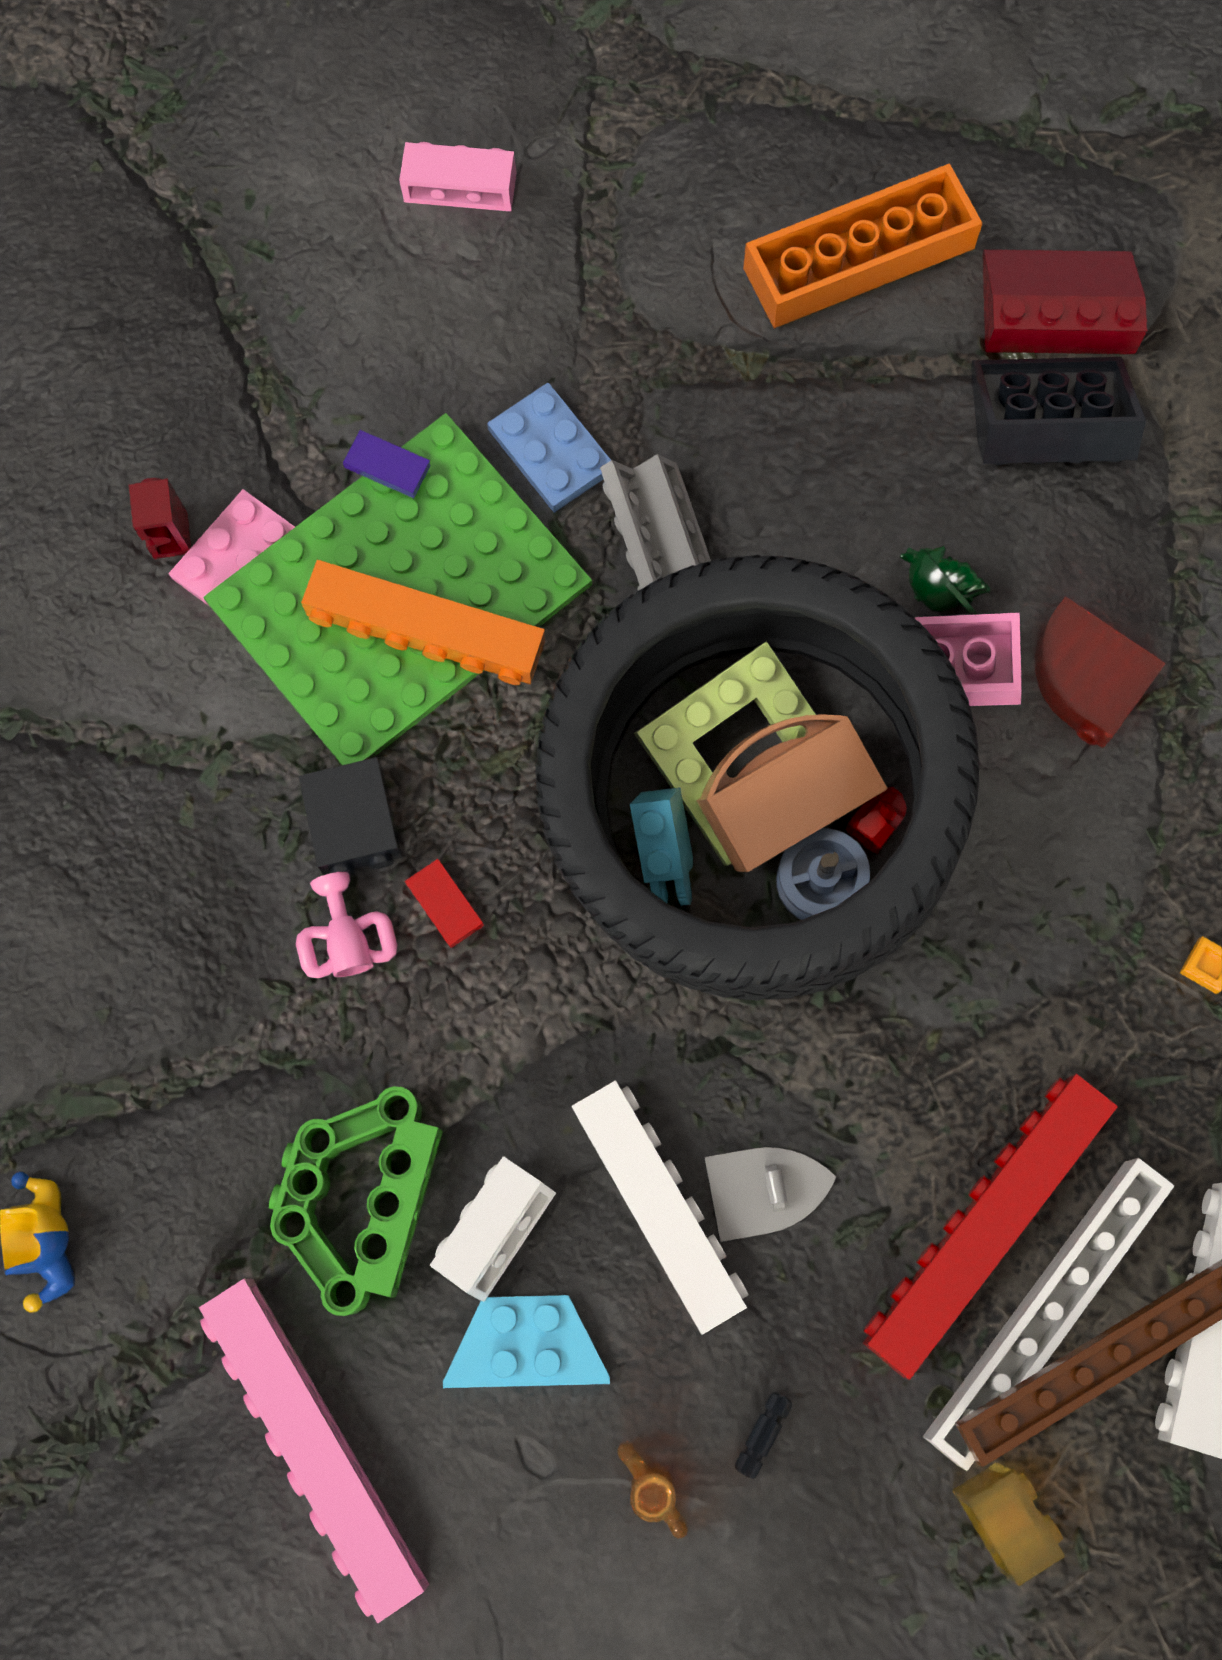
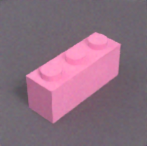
(458, 176)

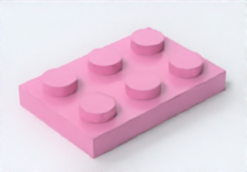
(229, 544)

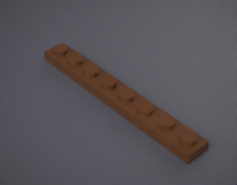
(1094, 1367)

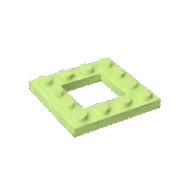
(671, 735)

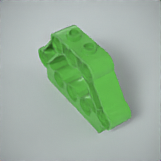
(312, 1245)

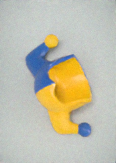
(36, 1240)

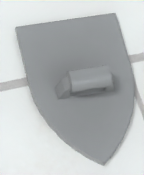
(764, 1190)

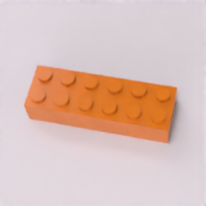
(861, 245)

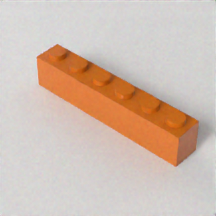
(423, 623)

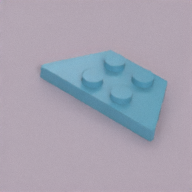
(526, 1345)

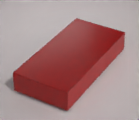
(444, 903)

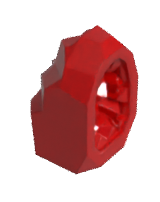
(878, 819)

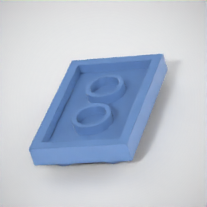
(550, 447)

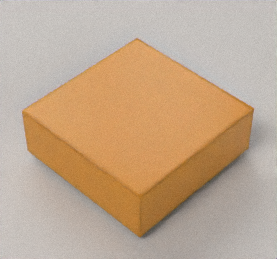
(1205, 965)

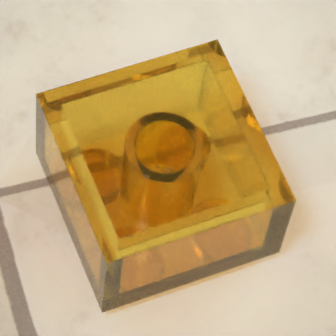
(1009, 1523)

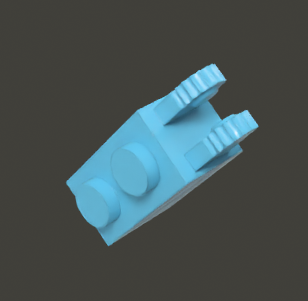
(663, 842)

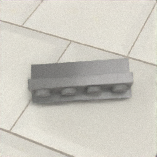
(654, 518)

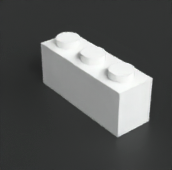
(492, 1229)

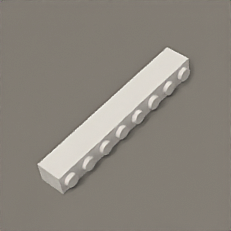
(1055, 1300)

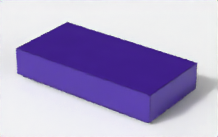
(386, 464)

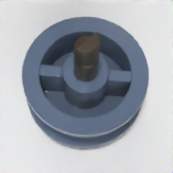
(821, 872)

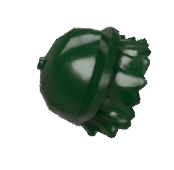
(942, 582)

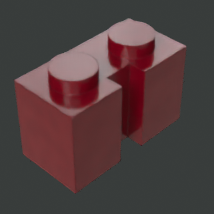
(160, 518)

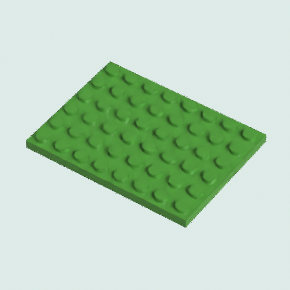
(455, 540)

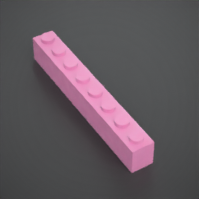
(314, 1449)

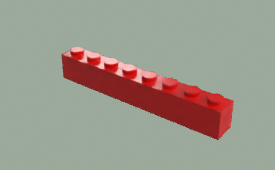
(988, 1226)

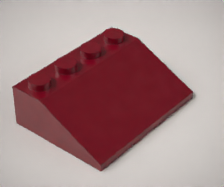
(1062, 302)

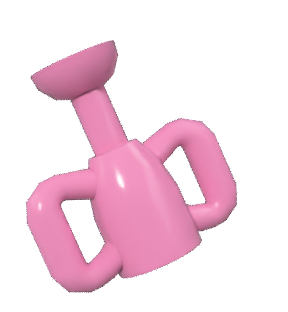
(344, 936)

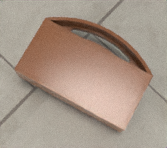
(788, 788)

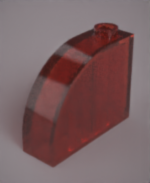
(1091, 672)

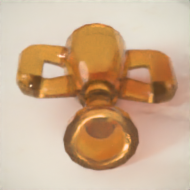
(652, 1491)

